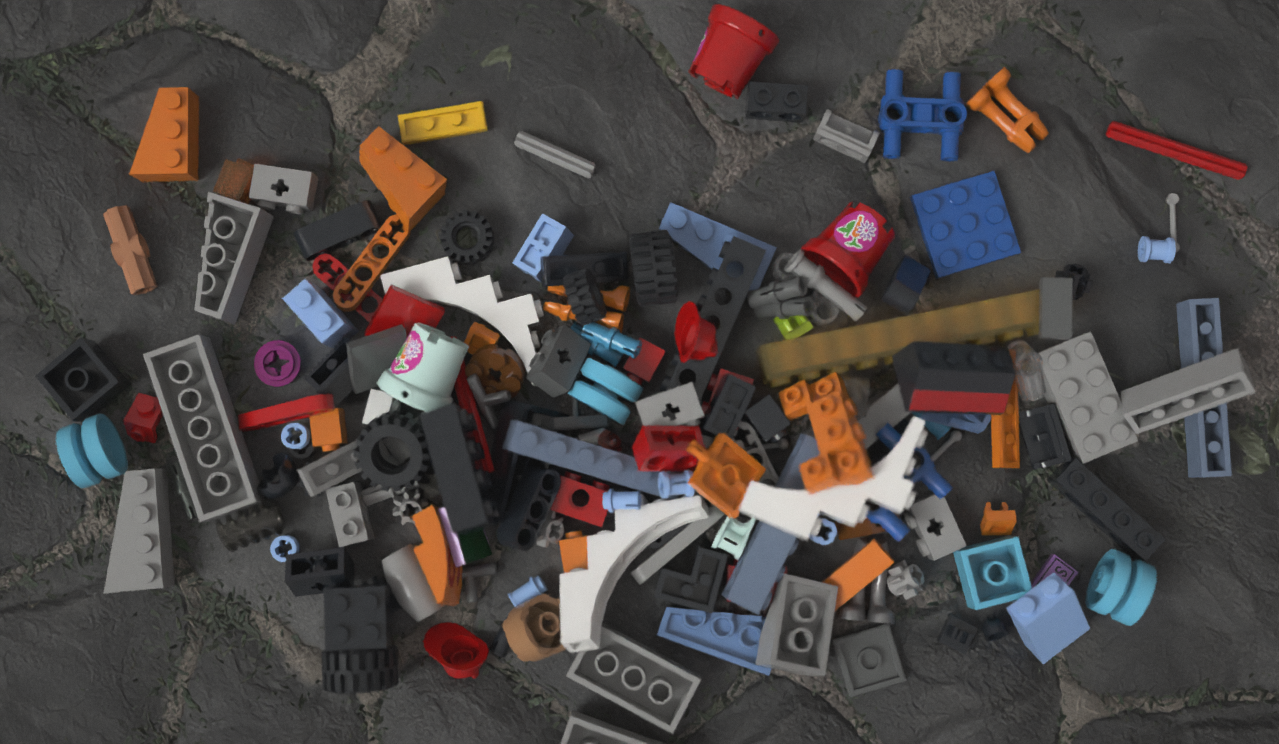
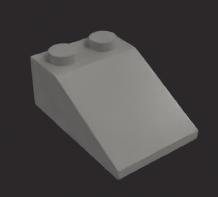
(798, 627)

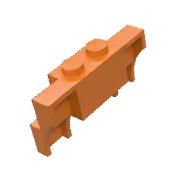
(836, 431)

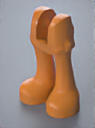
(1025, 118)
(616, 299)

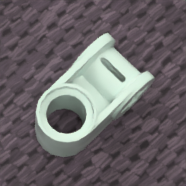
(736, 532)

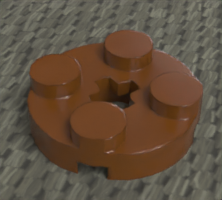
(499, 359)

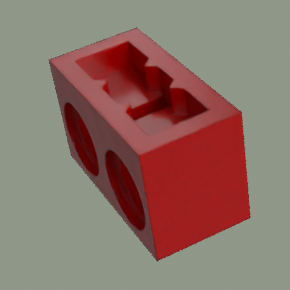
(666, 448)

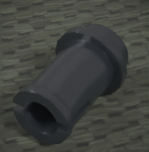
(500, 644)

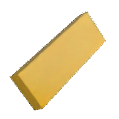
(442, 123)

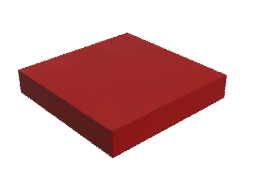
(404, 309)

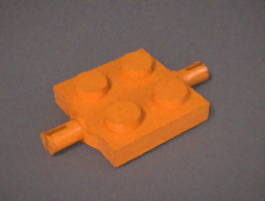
(724, 473)

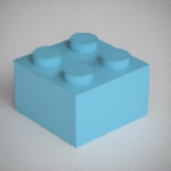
(992, 572)

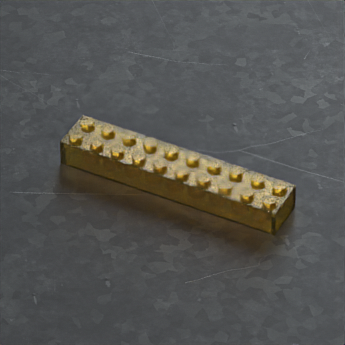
(878, 341)

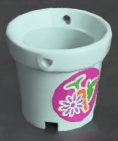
(425, 368)

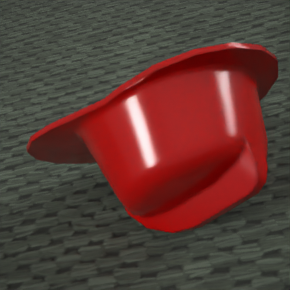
(694, 334)
(456, 649)

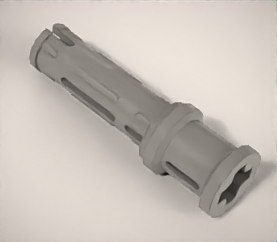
(817, 279)

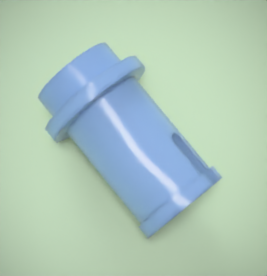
(621, 500)
(527, 591)

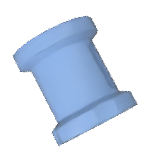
(1156, 249)
(666, 482)
(830, 535)

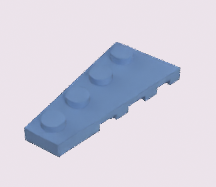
(706, 238)
(716, 634)

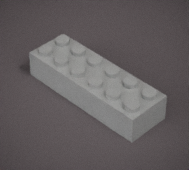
(203, 427)

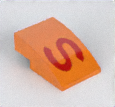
(437, 558)

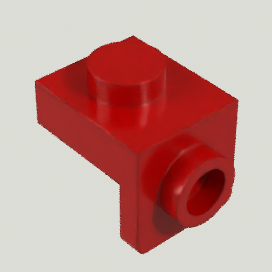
(143, 418)

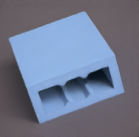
(319, 313)
(1048, 618)

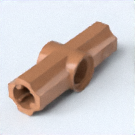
(130, 250)

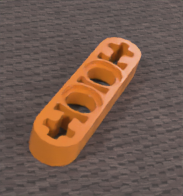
(368, 260)

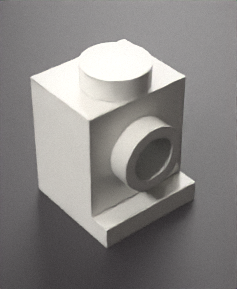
(379, 403)

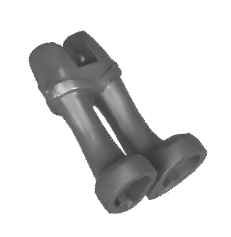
(877, 609)

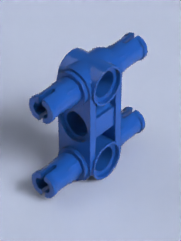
(922, 115)
(925, 473)

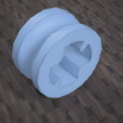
(286, 434)
(277, 542)

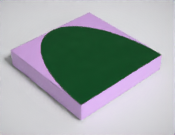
(465, 547)

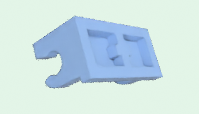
(545, 239)

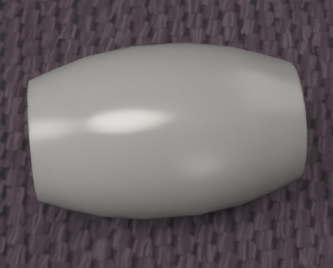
(410, 583)

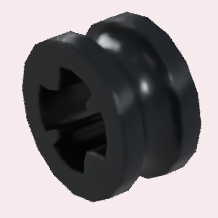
(310, 451)

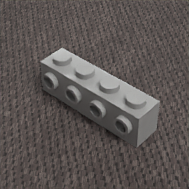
(1187, 391)

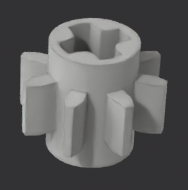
(407, 498)
(551, 530)
(905, 580)

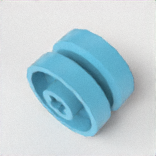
(607, 387)
(91, 451)
(1121, 587)

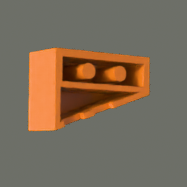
(170, 138)
(401, 176)

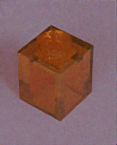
(235, 180)

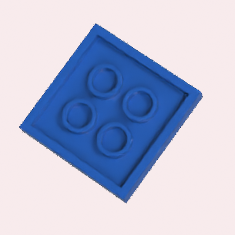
(965, 224)

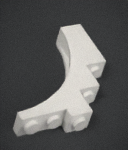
(439, 284)
(799, 510)
(609, 553)

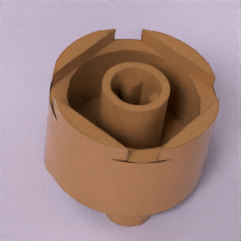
(535, 628)

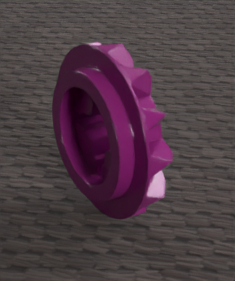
(267, 355)

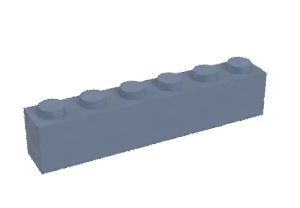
(1207, 430)
(580, 457)
(768, 546)

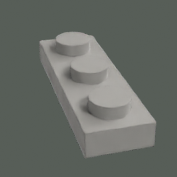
(333, 468)

